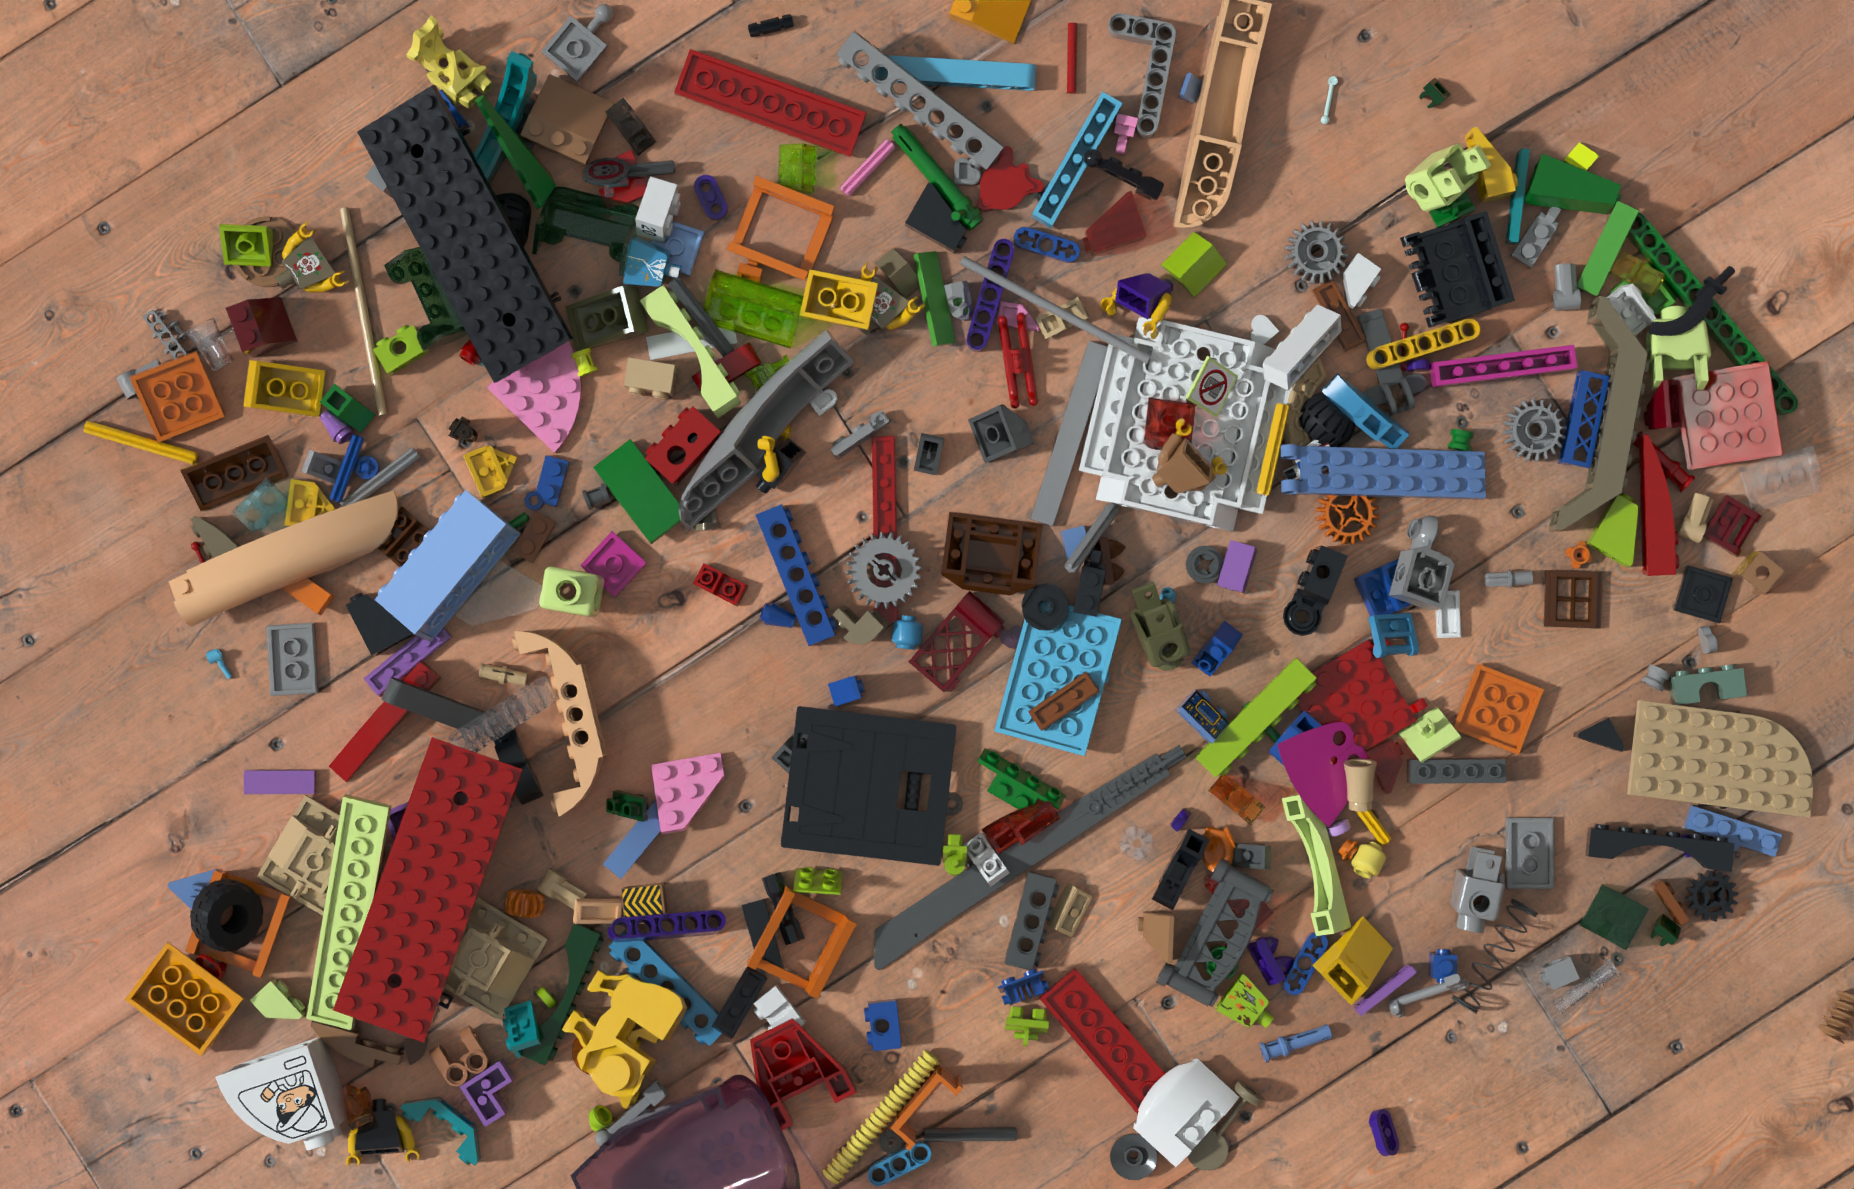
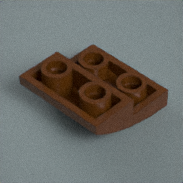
(405, 537)

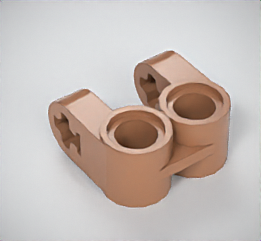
(465, 1062)

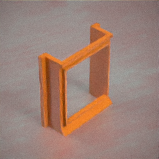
(793, 197)
(829, 955)
(256, 966)
(938, 1075)

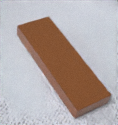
(1330, 297)
(1064, 701)

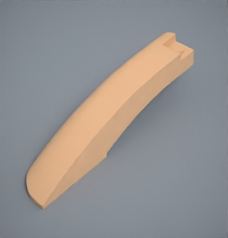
(1221, 111)
(284, 558)

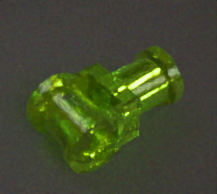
(765, 372)

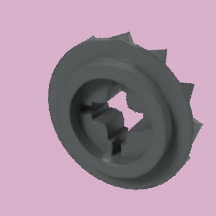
(1206, 553)

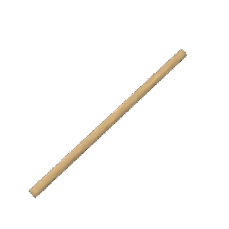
(363, 311)

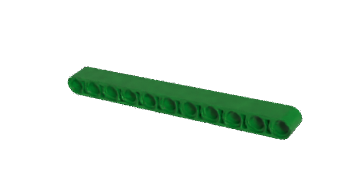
(1719, 319)

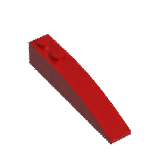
(1656, 514)
(379, 726)

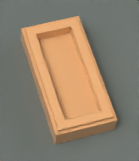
(597, 911)

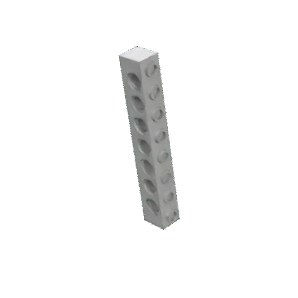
(990, 146)

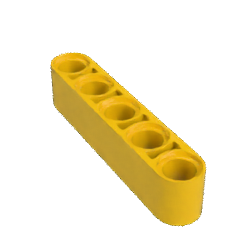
(1433, 340)

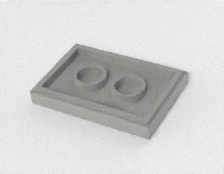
(292, 659)
(1529, 853)

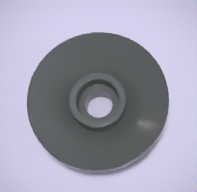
(1130, 1167)

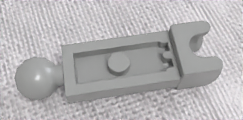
(652, 1095)

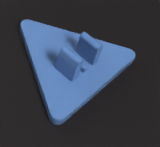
(190, 887)

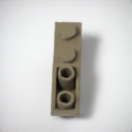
(215, 539)

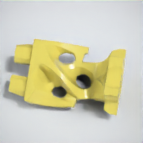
(456, 83)

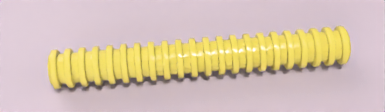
(880, 1117)

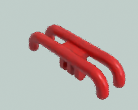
(1017, 360)

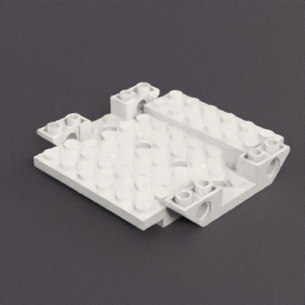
(1237, 435)

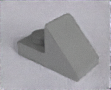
(321, 466)

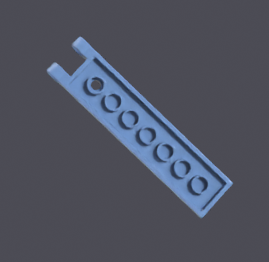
(1386, 472)

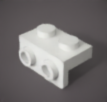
(1632, 307)

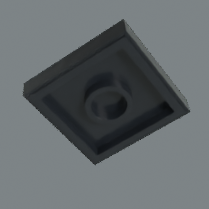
(1703, 594)

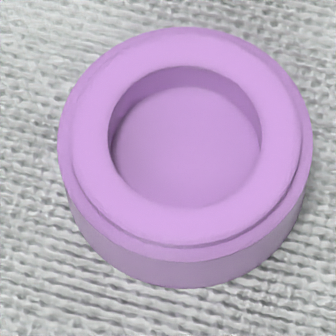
(1338, 827)

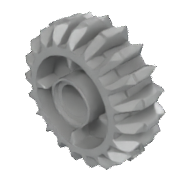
(1326, 241)
(1548, 426)

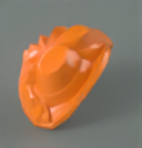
(1220, 845)

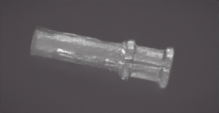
(1595, 980)

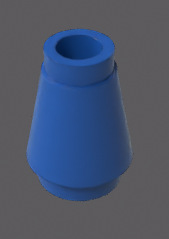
(776, 616)

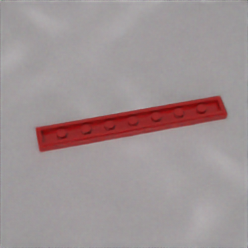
(884, 510)

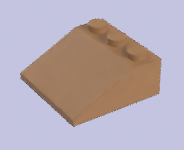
(566, 120)

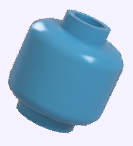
(907, 632)

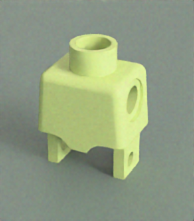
(1445, 185)
(1679, 351)
(588, 591)

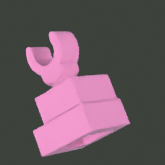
(1125, 129)

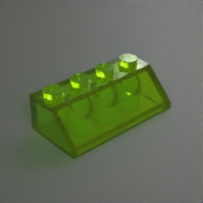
(753, 308)

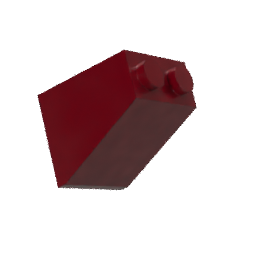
(261, 325)

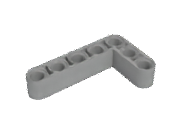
(1153, 68)

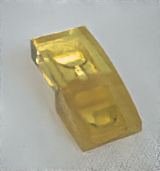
(1636, 272)

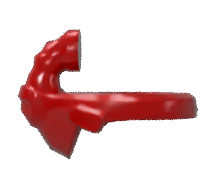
(220, 967)

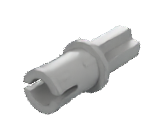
(1509, 578)

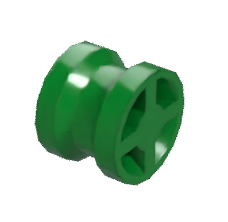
(1460, 440)

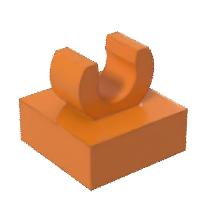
(750, 271)

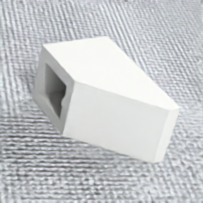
(1357, 278)

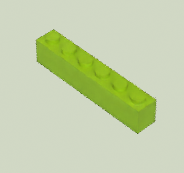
(1256, 717)

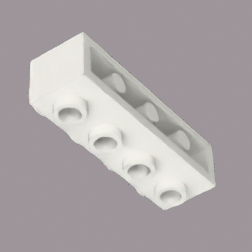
(1302, 347)

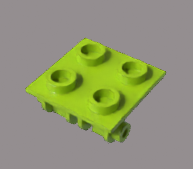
(818, 881)

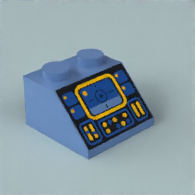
(1203, 716)

